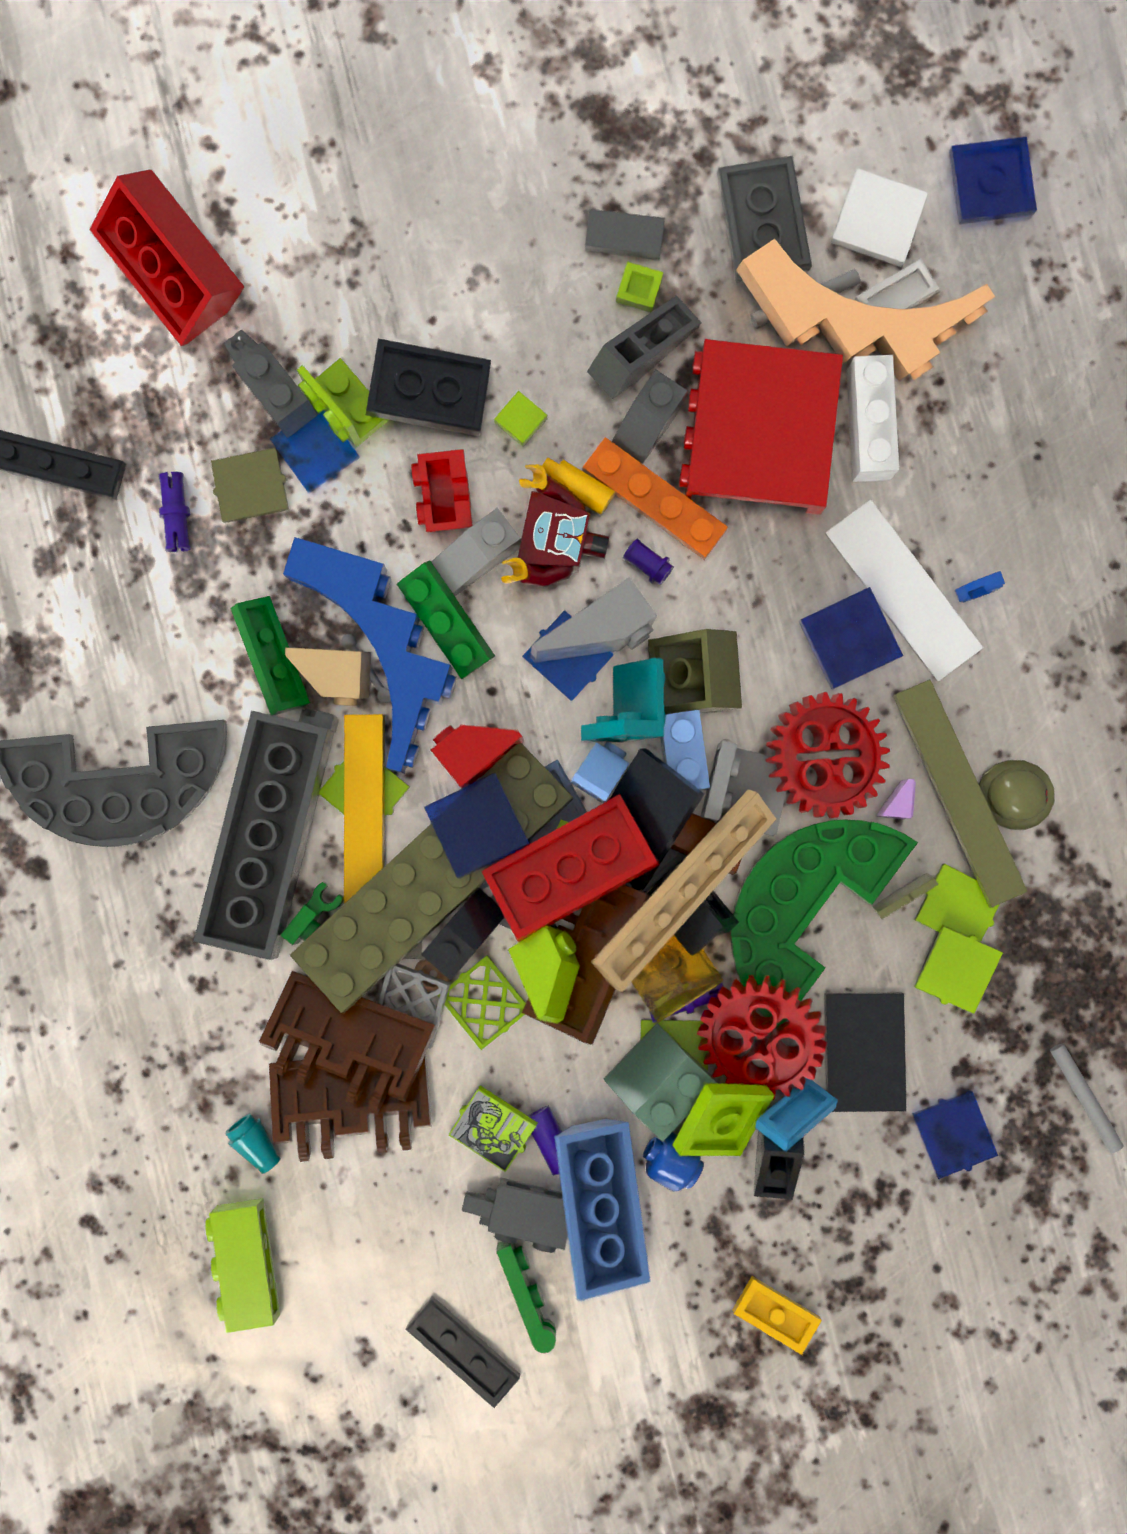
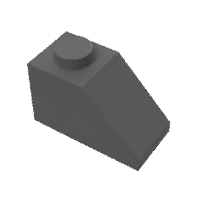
(650, 416)

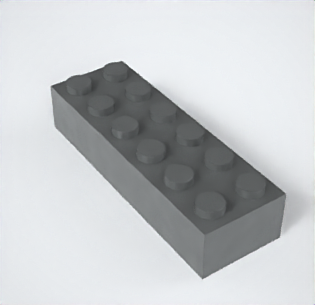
(264, 836)

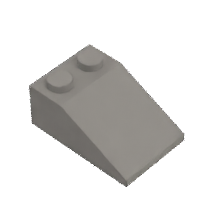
(605, 625)

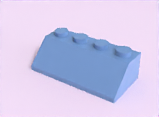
(602, 1208)

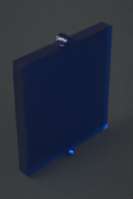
(315, 452)
(572, 673)
(955, 1134)

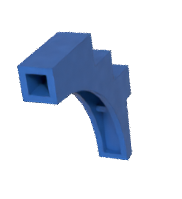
(411, 678)

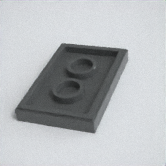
(763, 205)

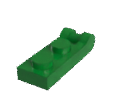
(527, 1296)

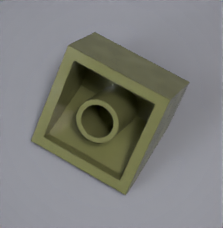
(699, 670)

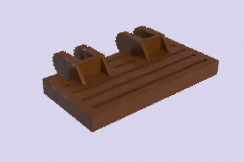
(592, 932)
(366, 1034)
(325, 1100)

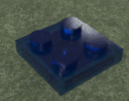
(850, 638)

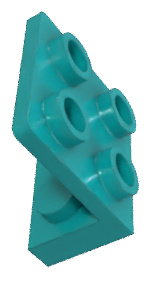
(636, 705)

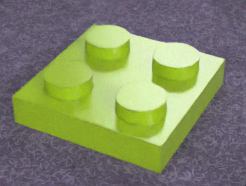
(722, 1120)

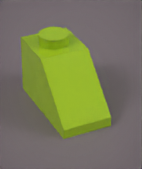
(547, 971)

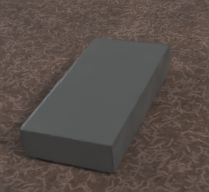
(624, 234)

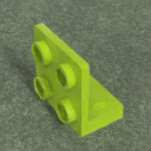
(343, 399)

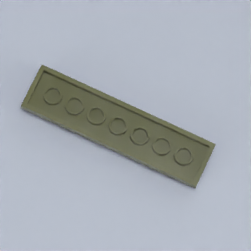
(415, 893)

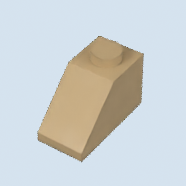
(334, 672)

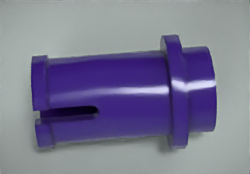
(648, 562)

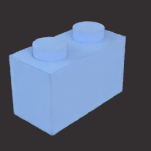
(684, 747)

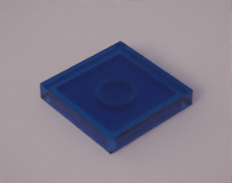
(992, 180)
(476, 826)

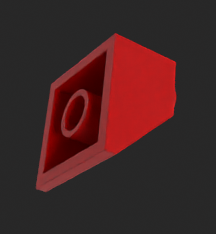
(472, 750)

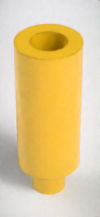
(585, 487)

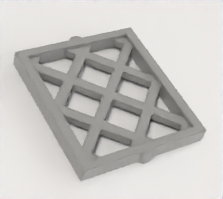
(418, 977)

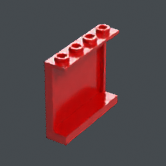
(762, 424)

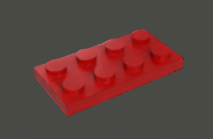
(569, 868)

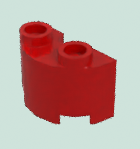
(444, 490)

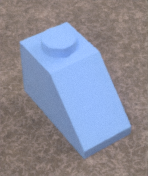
(600, 771)

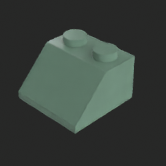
(659, 1081)

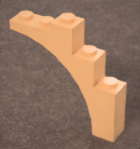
(800, 304)

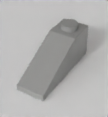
(477, 551)

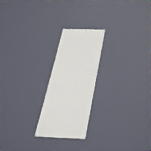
(904, 590)

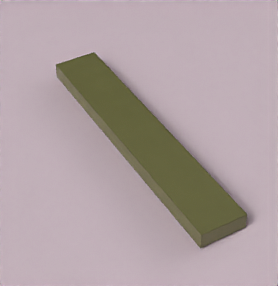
(960, 793)

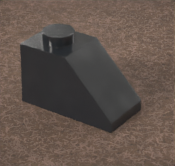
(464, 934)
(775, 1169)

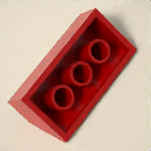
(165, 255)

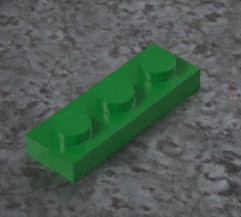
(445, 619)
(266, 650)

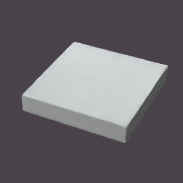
(879, 217)

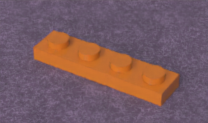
(655, 498)

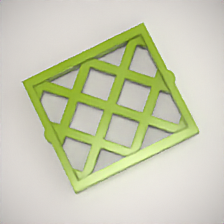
(503, 1026)

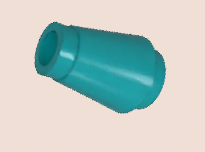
(252, 1142)

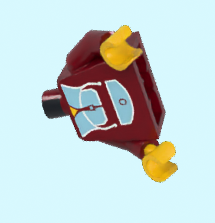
(553, 534)

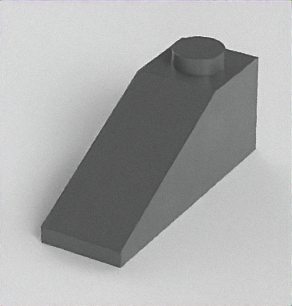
(642, 346)

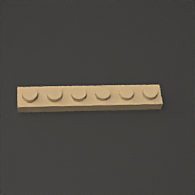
(684, 890)

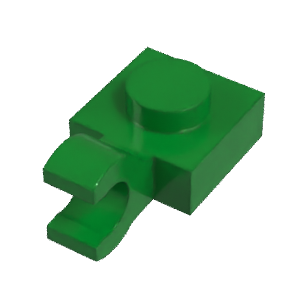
(306, 919)

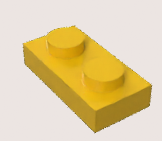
(776, 1315)

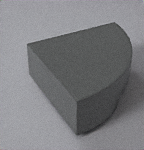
(319, 719)

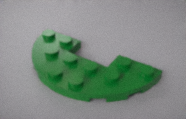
(793, 885)

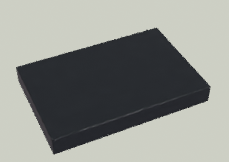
(428, 387)
(658, 803)
(865, 1051)

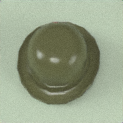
(1018, 794)

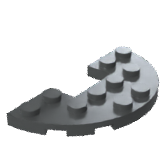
(117, 803)

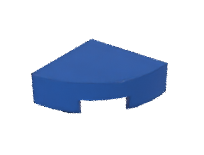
(980, 587)

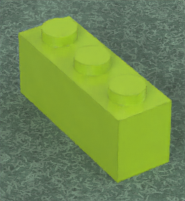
(243, 1265)

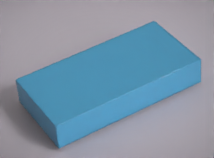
(796, 1115)

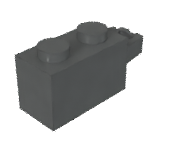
(270, 383)
(521, 1213)

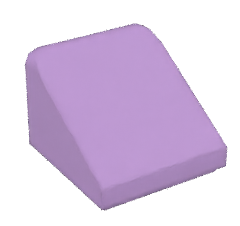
(901, 801)

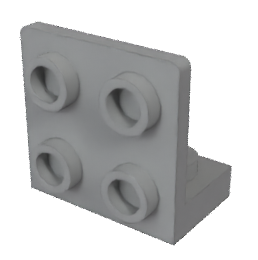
(735, 773)

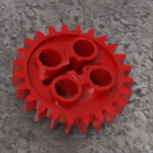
(824, 721)
(737, 1012)

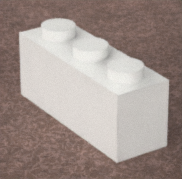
(872, 418)

